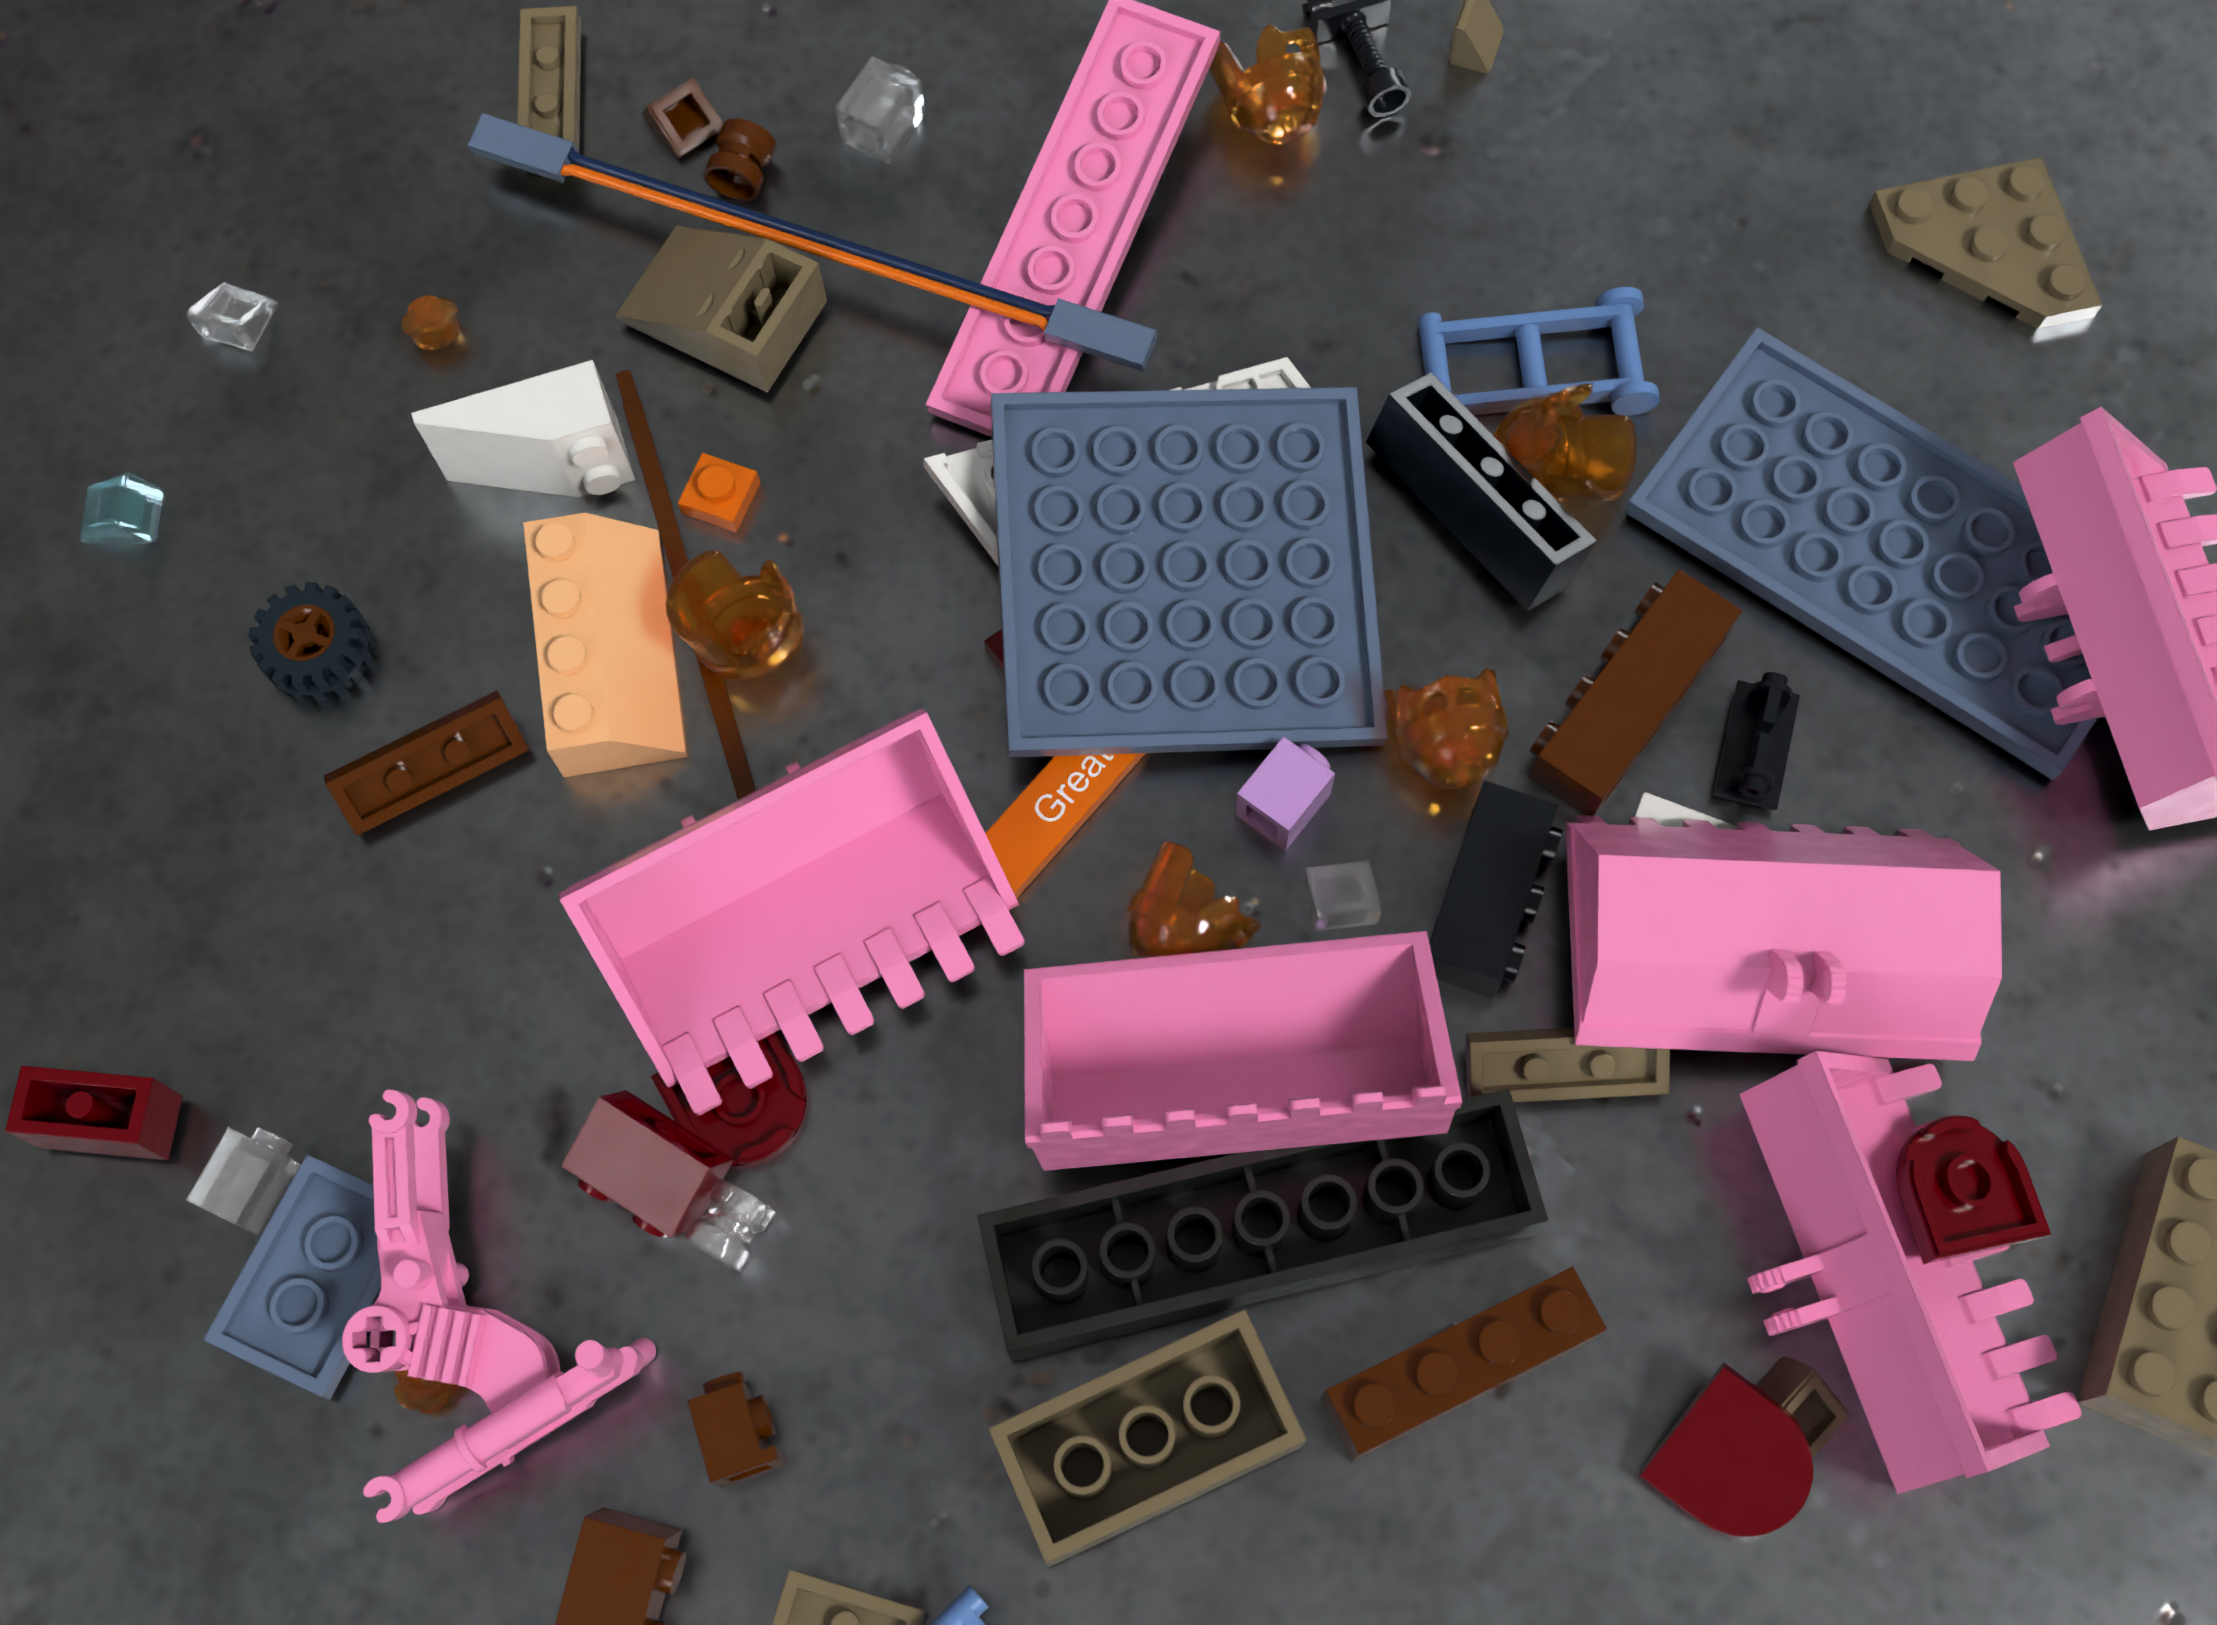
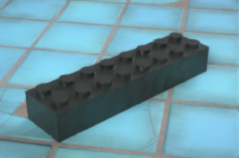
(1255, 1228)

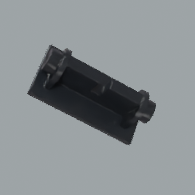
(1757, 741)

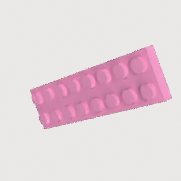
(1079, 203)

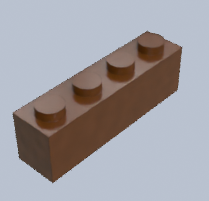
(1634, 692)
(1462, 1363)

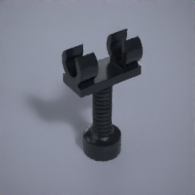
(1385, 88)

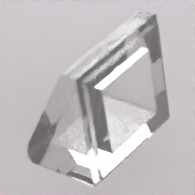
(232, 316)
(1342, 895)

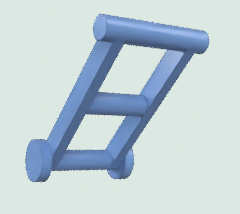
(1612, 309)

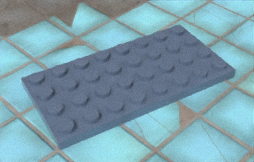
(1871, 542)

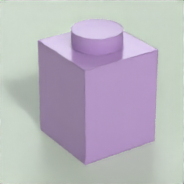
(1285, 792)

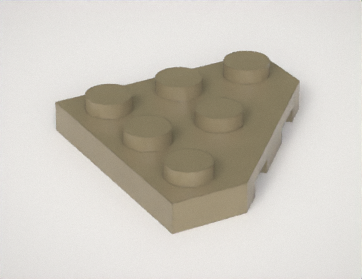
(1994, 237)

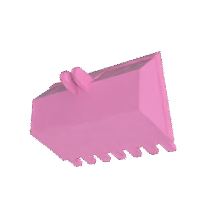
(1780, 939)
(1236, 1051)
(1912, 1333)

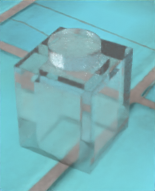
(881, 109)
(245, 1179)

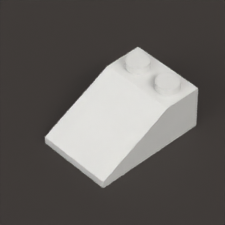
(532, 436)

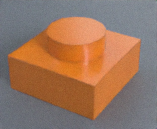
(719, 492)

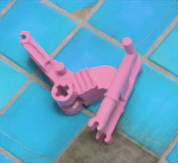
(453, 1341)

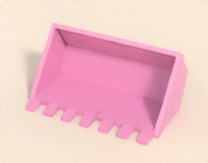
(2139, 606)
(795, 906)

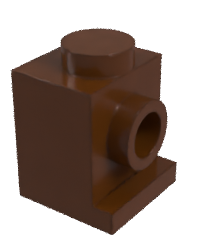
(734, 1431)

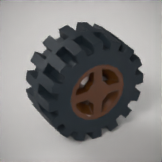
(308, 620)

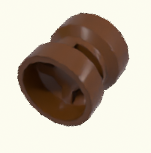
(741, 156)

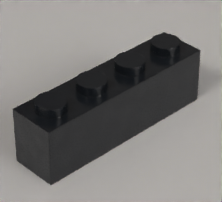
(1480, 491)

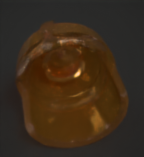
(1279, 94)
(1571, 451)
(735, 621)
(1450, 728)
(1177, 910)

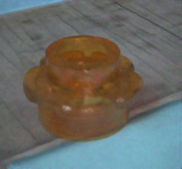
(431, 322)
(428, 1399)

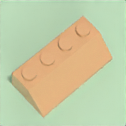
(603, 644)

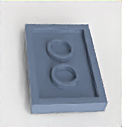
(305, 1280)

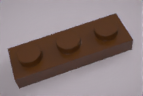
(426, 763)

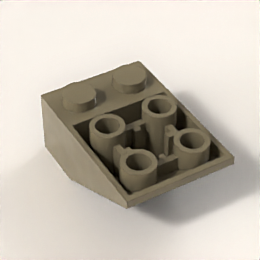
(728, 301)

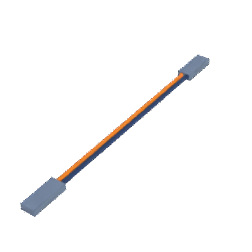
(1068, 322)

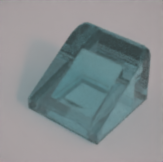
(122, 511)

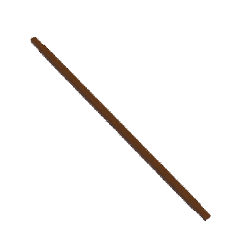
(677, 559)

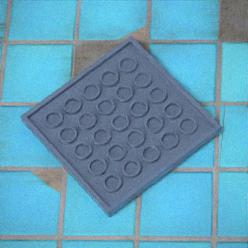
(1185, 571)

